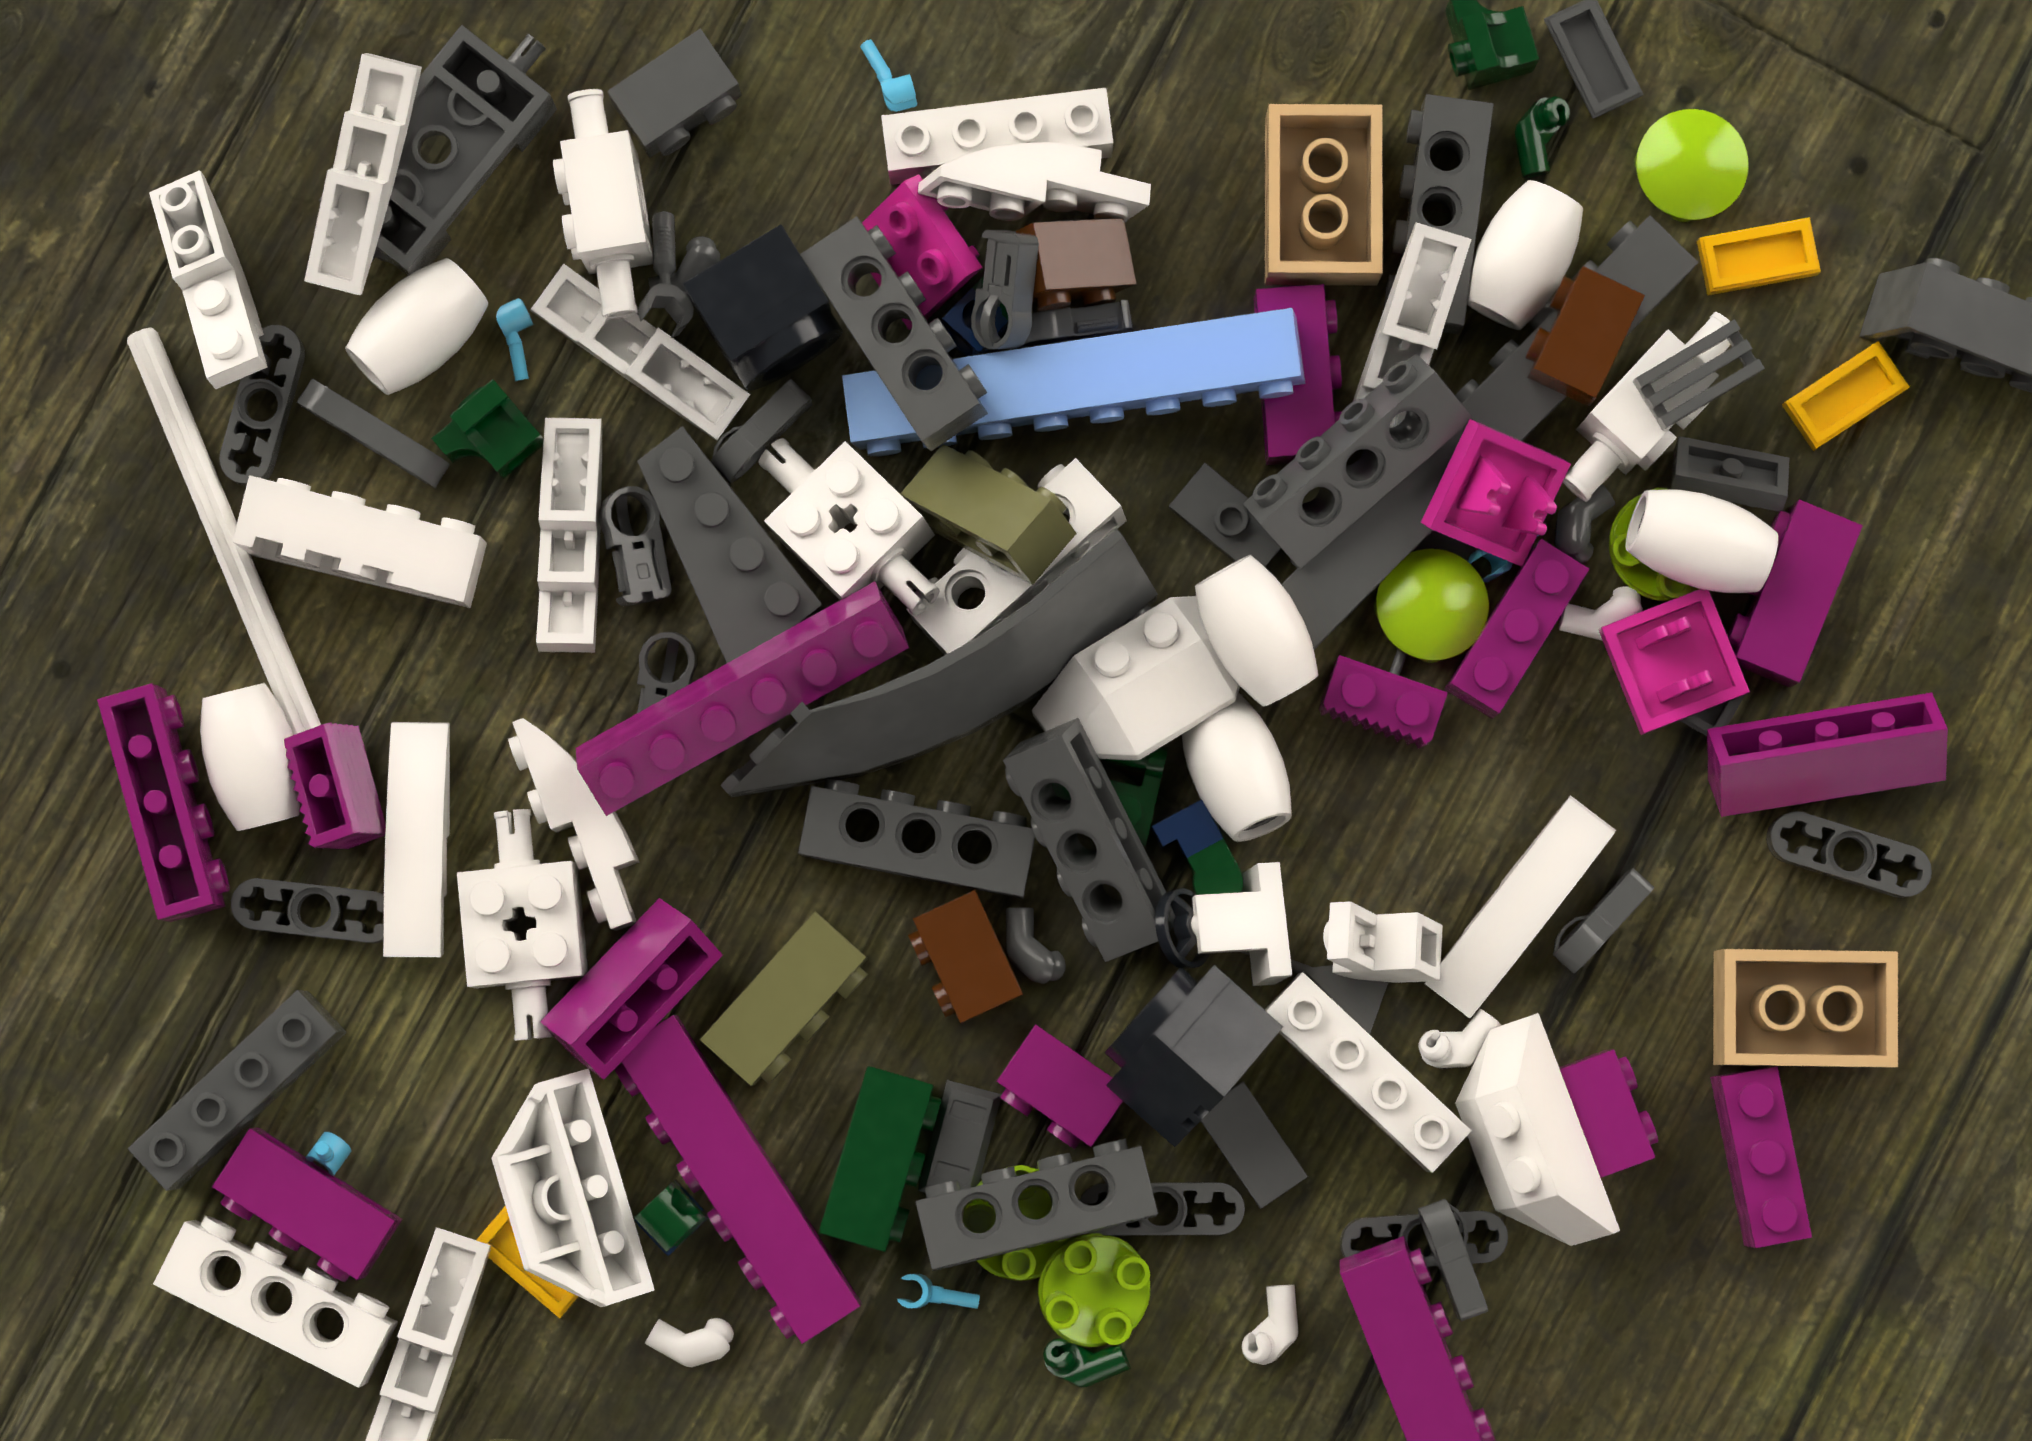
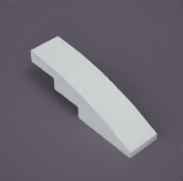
(362, 174)
(1415, 304)
(641, 354)
(569, 535)
(416, 839)
(1521, 906)
(429, 1338)

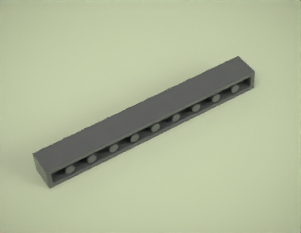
(1507, 401)

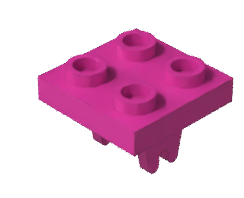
(924, 245)
(1496, 493)
(1673, 660)

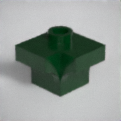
(1489, 43)
(491, 429)

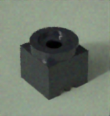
(764, 310)
(1188, 1050)

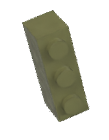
(990, 512)
(786, 1001)

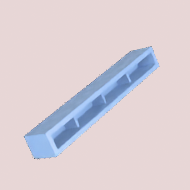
(1098, 378)

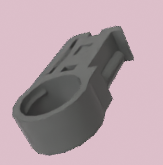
(1009, 280)
(1079, 323)
(760, 431)
(637, 559)
(659, 689)
(1601, 921)
(1452, 1258)

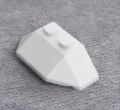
(1141, 683)
(1532, 1137)
(570, 1195)

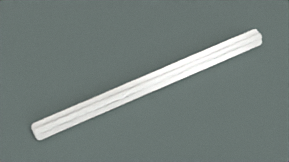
(220, 529)

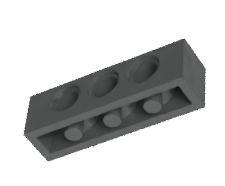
(1465, 130)
(838, 265)
(1386, 460)
(1069, 759)
(827, 839)
(237, 1090)
(1127, 1201)

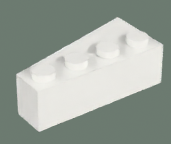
(360, 542)

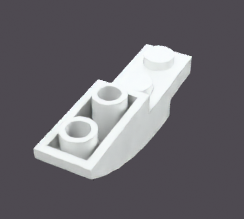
(1024, 175)
(210, 278)
(567, 802)

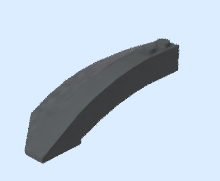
(960, 689)

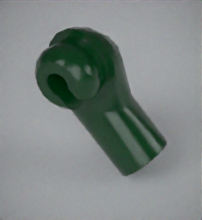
(1535, 130)
(1082, 1366)

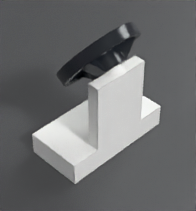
(1231, 923)

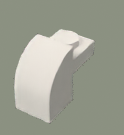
(1382, 945)

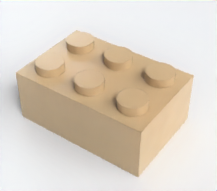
(1323, 194)
(1805, 1008)

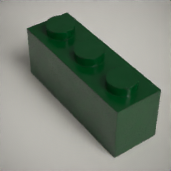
(880, 1159)

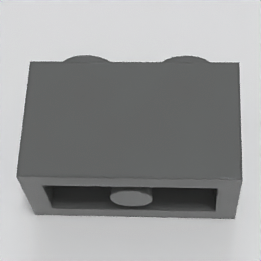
(676, 95)

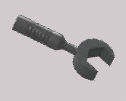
(664, 265)

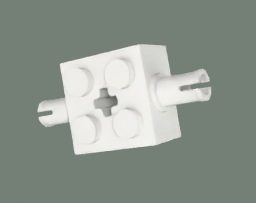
(607, 203)
(1622, 424)
(844, 493)
(493, 900)

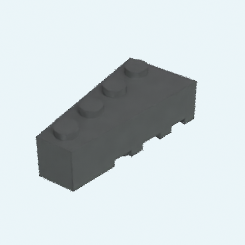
(1954, 318)
(729, 558)

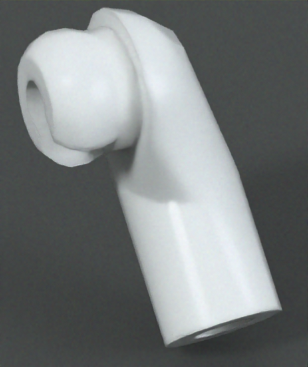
(1587, 621)
(1457, 1048)
(1277, 1331)
(695, 1347)

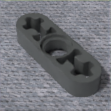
(373, 433)
(238, 442)
(1893, 853)
(275, 891)
(1204, 1222)
(1379, 1228)

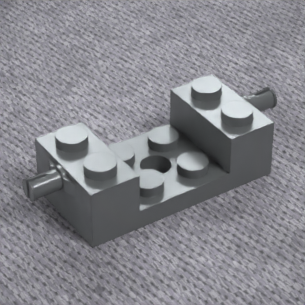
(484, 111)

